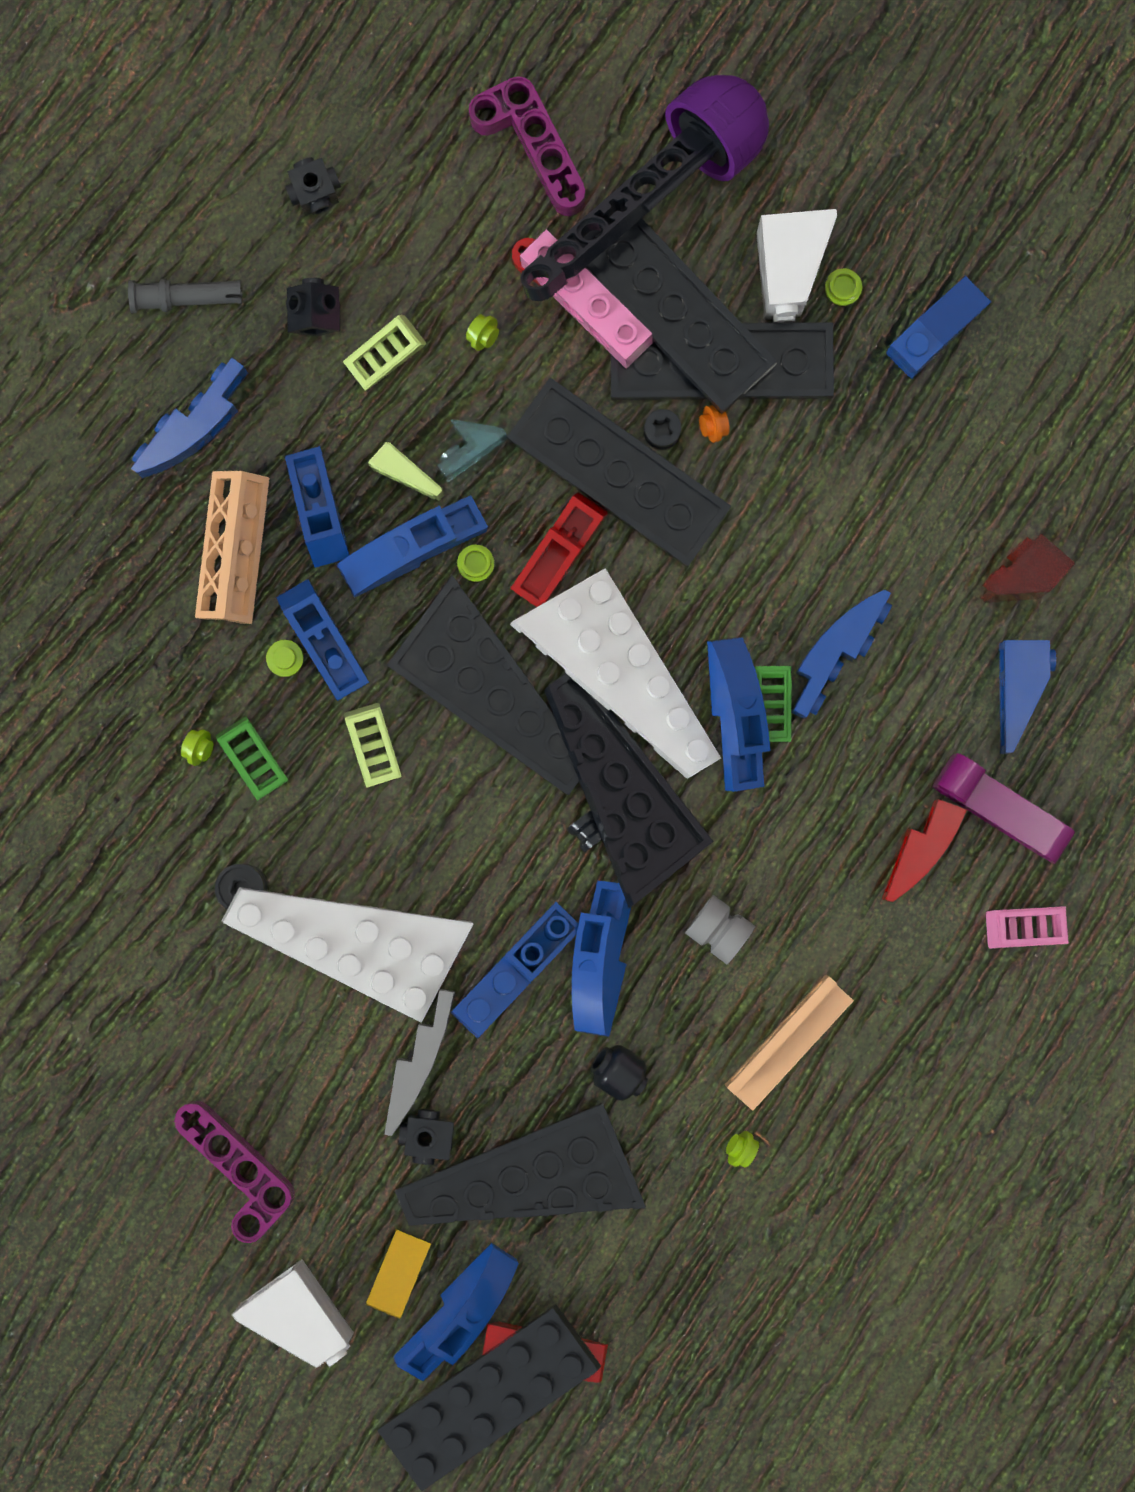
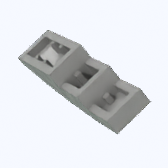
(412, 1073)

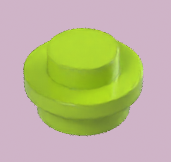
(843, 287)
(482, 332)
(475, 563)
(284, 658)
(197, 746)
(742, 1149)

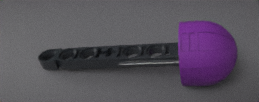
(715, 128)

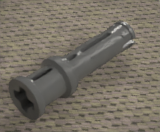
(166, 295)

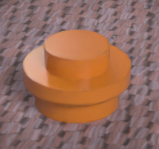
(713, 424)

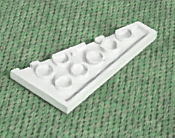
(610, 657)
(371, 949)

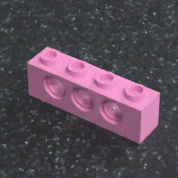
(595, 307)

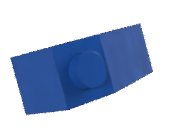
(937, 327)
(317, 507)
(322, 639)
(1022, 679)

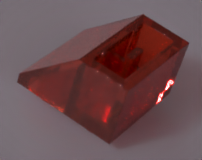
(1032, 573)

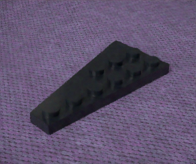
(473, 675)
(634, 807)
(543, 1173)

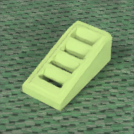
(392, 362)
(398, 467)
(363, 714)

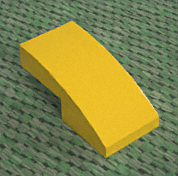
(398, 1274)

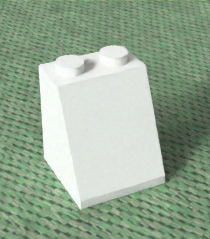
(790, 258)
(297, 1317)

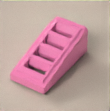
(998, 932)

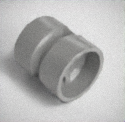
(719, 929)

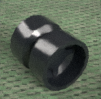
(238, 876)

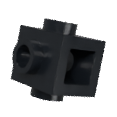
(313, 199)
(313, 308)
(440, 1130)

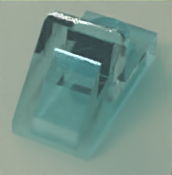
(478, 441)

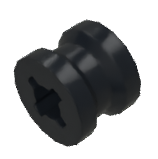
(658, 435)
(586, 831)

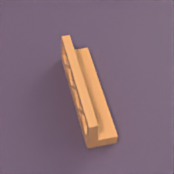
(238, 546)
(789, 1042)

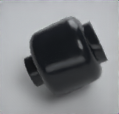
(619, 1072)

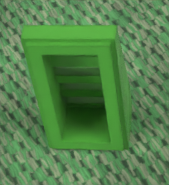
(777, 672)
(235, 730)

